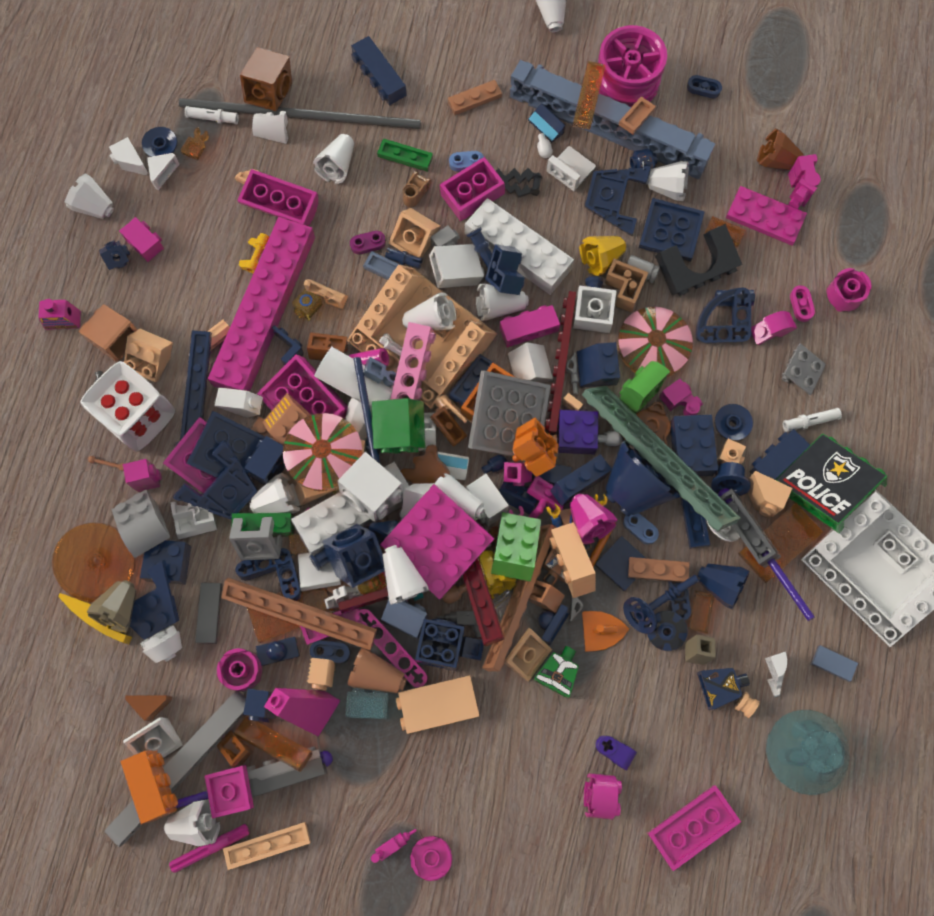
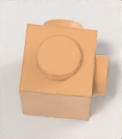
(731, 452)

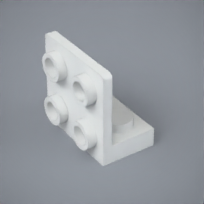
(570, 168)

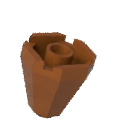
(778, 152)

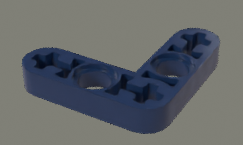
(280, 566)

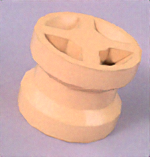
(746, 705)

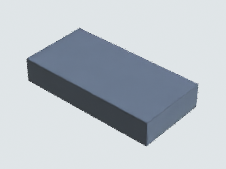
(380, 265)
(834, 663)

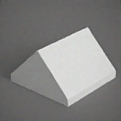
(530, 363)
(156, 736)

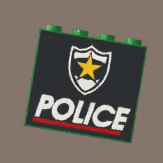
(831, 481)

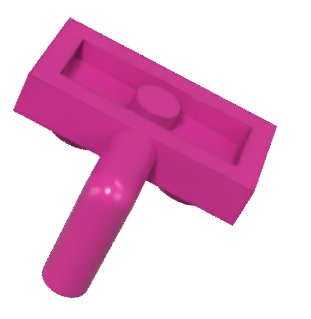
(541, 491)

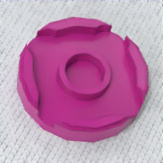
(431, 858)

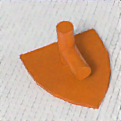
(601, 630)

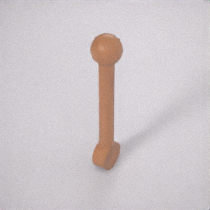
(91, 459)

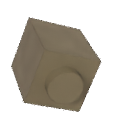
(700, 650)

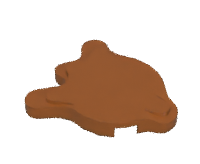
(656, 420)
(427, 467)

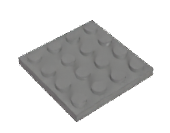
(502, 407)

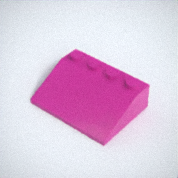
(300, 383)

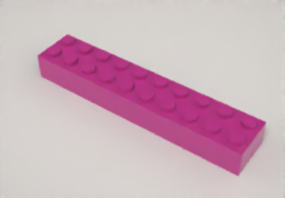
(262, 306)

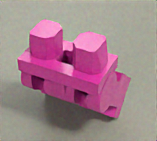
(804, 179)

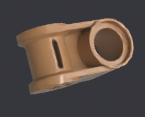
(415, 186)

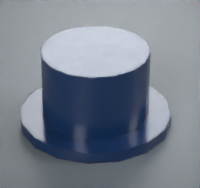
(731, 476)

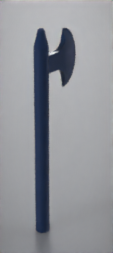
(366, 408)

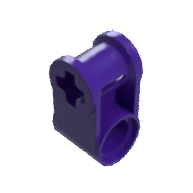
(618, 753)

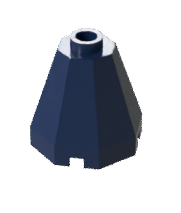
(724, 582)

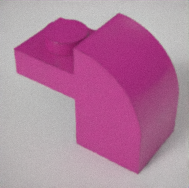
(773, 325)

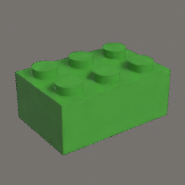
(516, 546)

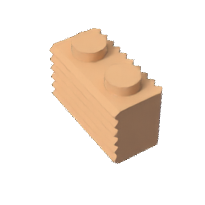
(321, 673)

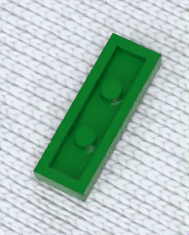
(405, 155)

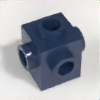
(112, 260)

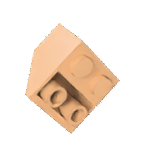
(147, 354)

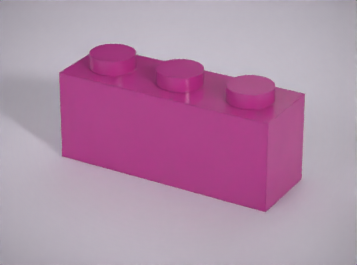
(529, 325)

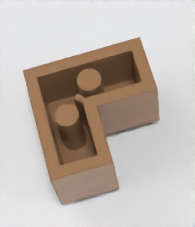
(628, 281)

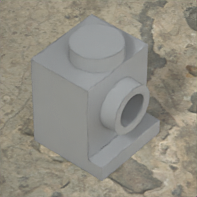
(445, 237)

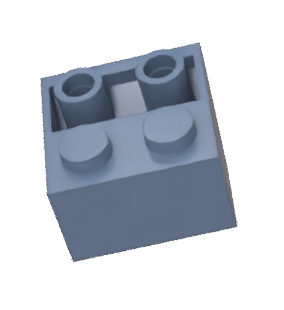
(405, 617)

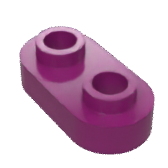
(368, 243)

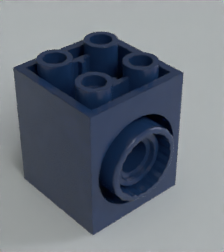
(354, 555)
(440, 644)

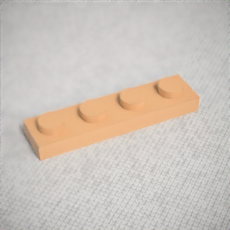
(266, 845)

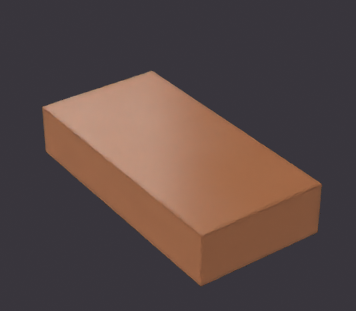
(637, 115)

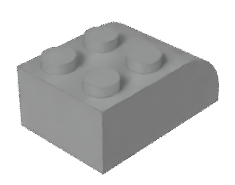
(140, 523)

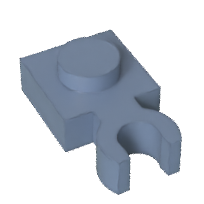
(376, 371)

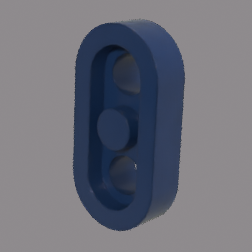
(704, 86)
(330, 651)

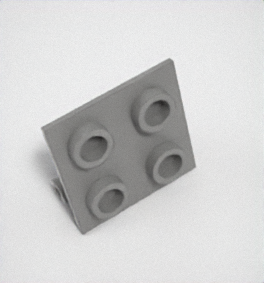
(803, 369)

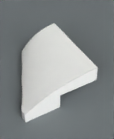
(777, 665)

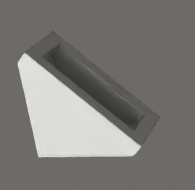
(161, 168)

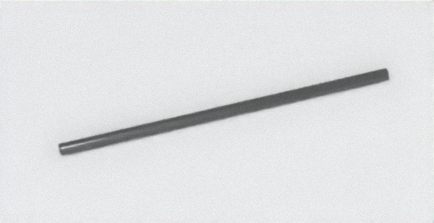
(303, 113)

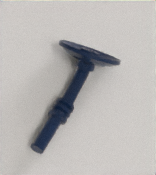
(647, 609)

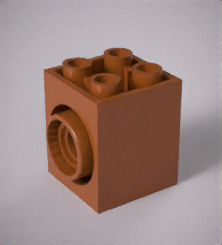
(266, 79)

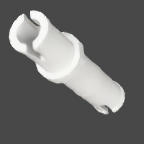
(213, 115)
(804, 422)

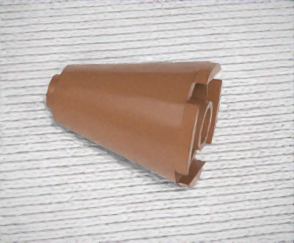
(375, 673)

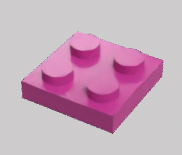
(229, 791)

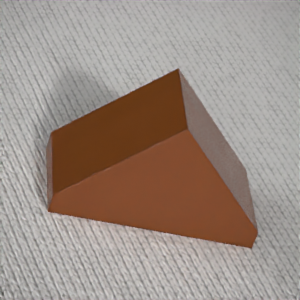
(148, 705)
(234, 749)

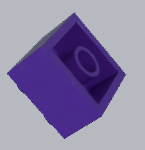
(577, 432)

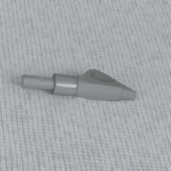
(574, 376)
(574, 601)

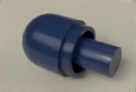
(494, 464)

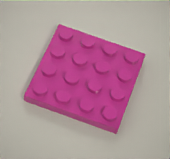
(439, 540)

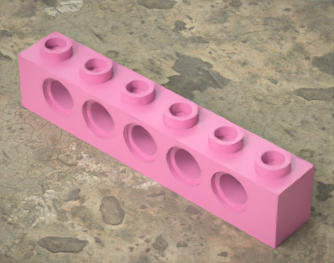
(414, 333)

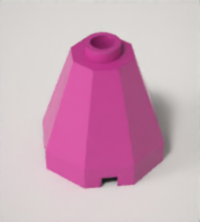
(591, 518)

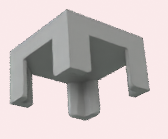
(256, 544)

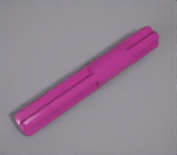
(203, 851)

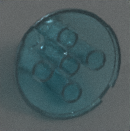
(808, 752)

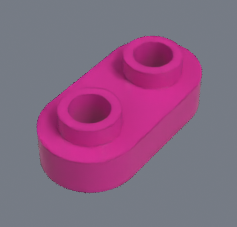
(804, 304)

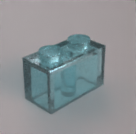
(367, 705)

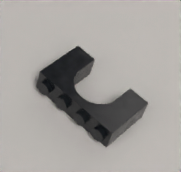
(723, 259)

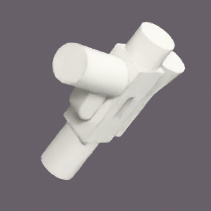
(390, 345)

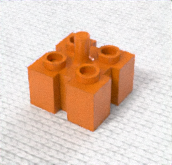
(535, 447)

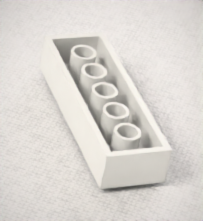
(541, 260)
(335, 516)

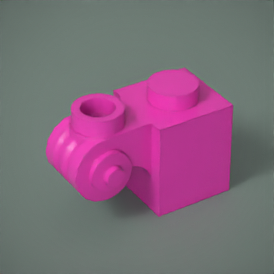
(680, 394)

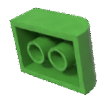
(643, 386)

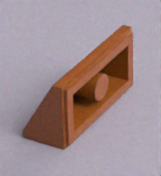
(448, 426)

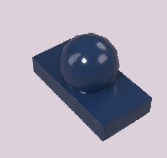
(552, 623)
(277, 651)

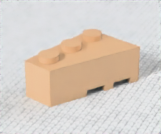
(574, 560)

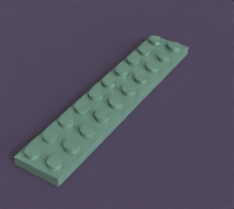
(661, 458)

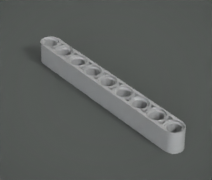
(184, 762)

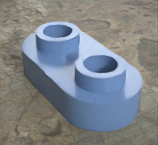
(466, 160)
(640, 528)

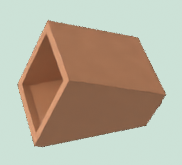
(108, 332)

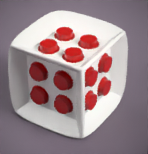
(128, 406)

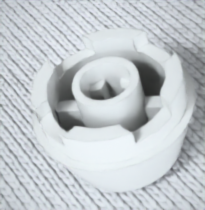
(162, 645)

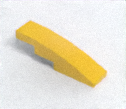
(80, 609)

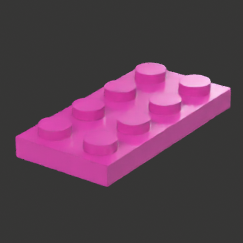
(766, 215)
(693, 827)

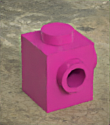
(516, 473)

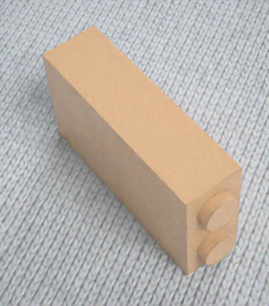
(437, 705)

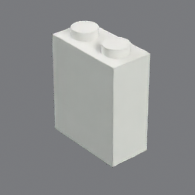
(456, 266)

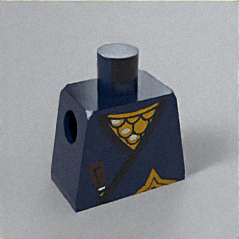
(721, 686)

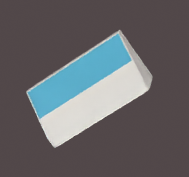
(456, 464)

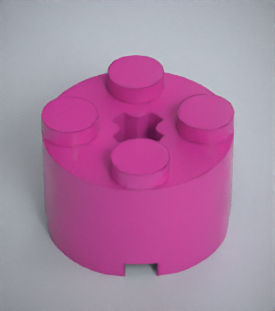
(848, 289)
(231, 662)
(602, 796)

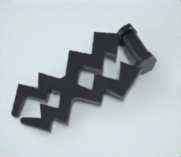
(527, 174)

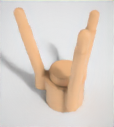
(450, 406)

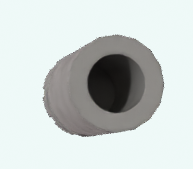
(646, 266)

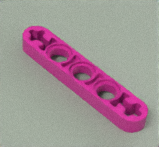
(400, 651)

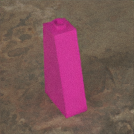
(303, 707)

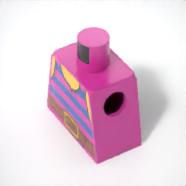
(55, 314)

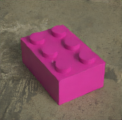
(471, 188)

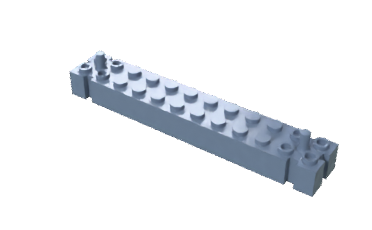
(562, 96)

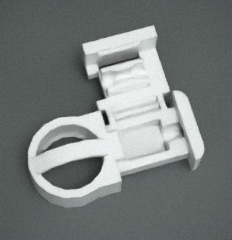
(339, 594)

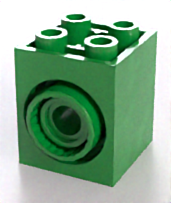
(398, 425)

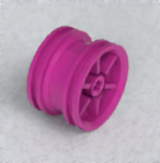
(633, 63)

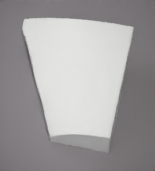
(271, 126)
(192, 520)

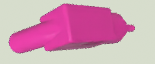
(391, 846)

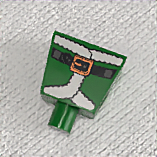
(559, 672)

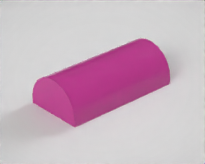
(279, 198)

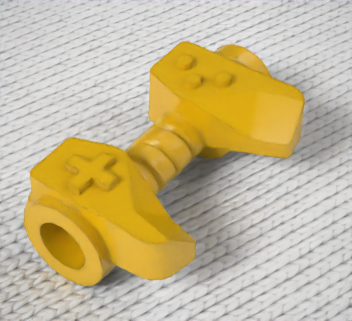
(259, 245)

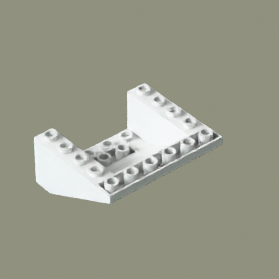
(878, 568)

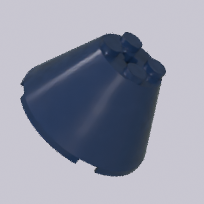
(636, 483)

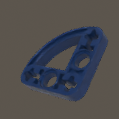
(737, 324)

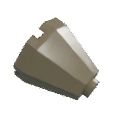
(114, 606)

